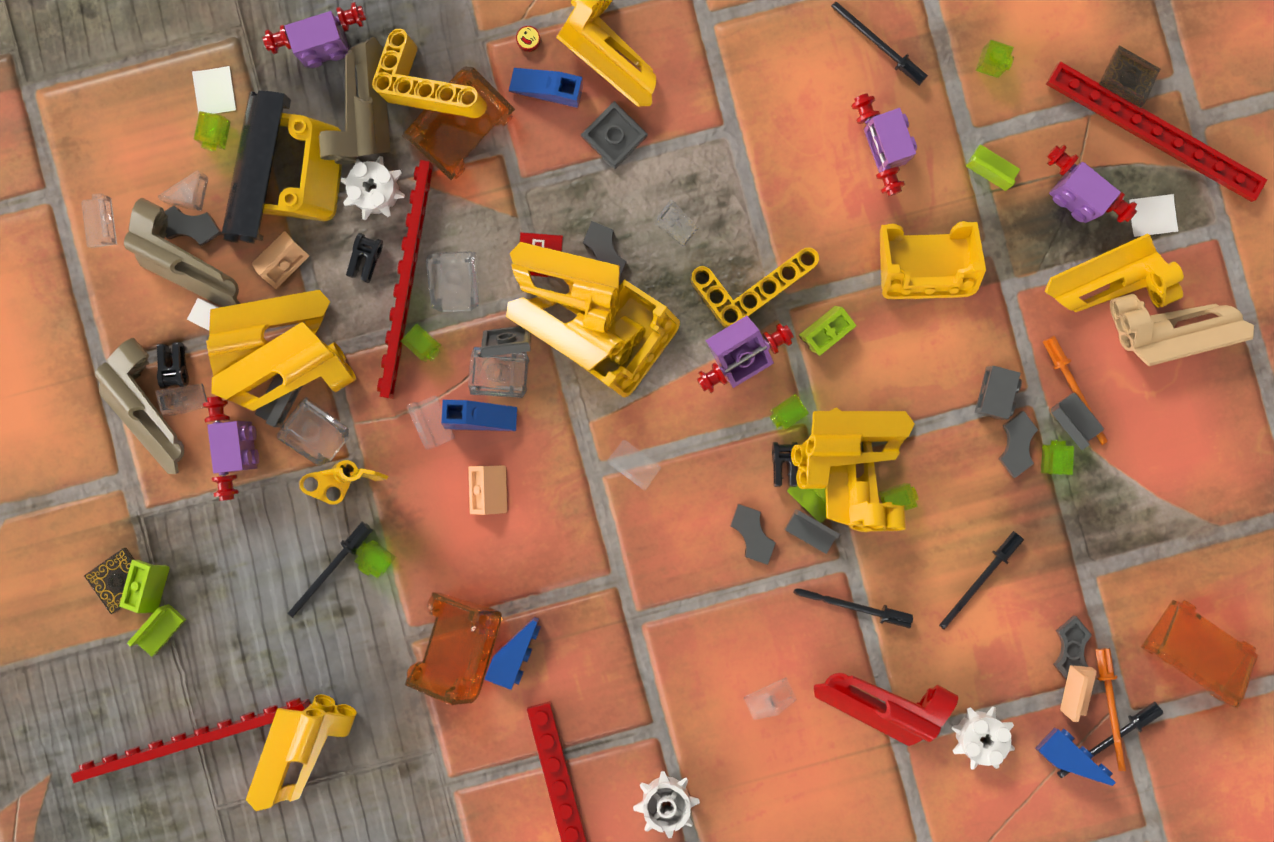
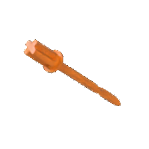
(1061, 361)
(1106, 674)

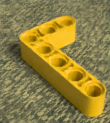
(399, 88)
(756, 291)

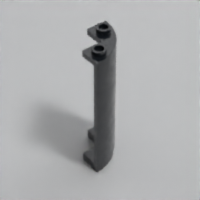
(253, 166)

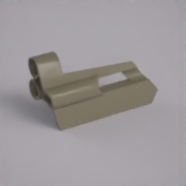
(365, 116)
(169, 261)
(134, 408)

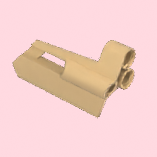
(1158, 341)

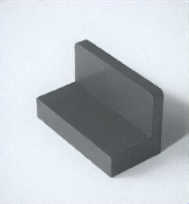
(277, 410)
(1077, 420)
(811, 531)

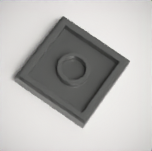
(614, 135)
(505, 341)

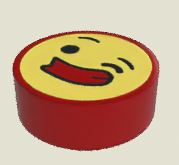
(528, 38)

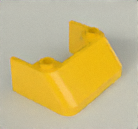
(319, 177)

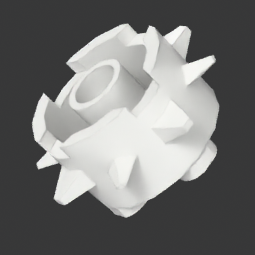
(379, 199)
(985, 724)
(667, 817)

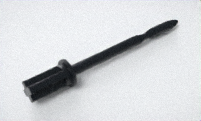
(904, 64)
(349, 546)
(1002, 554)
(886, 614)
(1138, 721)

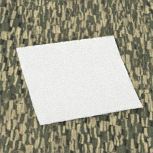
(214, 90)
(1154, 215)

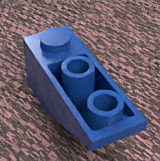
(547, 85)
(478, 416)
(506, 662)
(1065, 755)

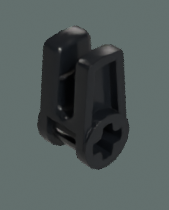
(359, 252)
(175, 374)
(778, 459)

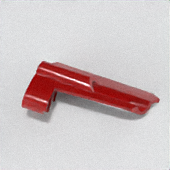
(898, 717)

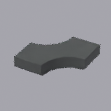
(199, 227)
(600, 242)
(1019, 434)
(758, 545)
(1073, 641)

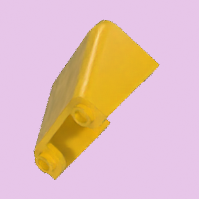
(931, 264)
(660, 329)

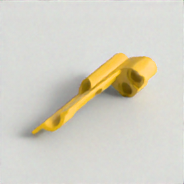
(295, 356)
(856, 500)
(296, 738)

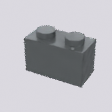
(998, 392)

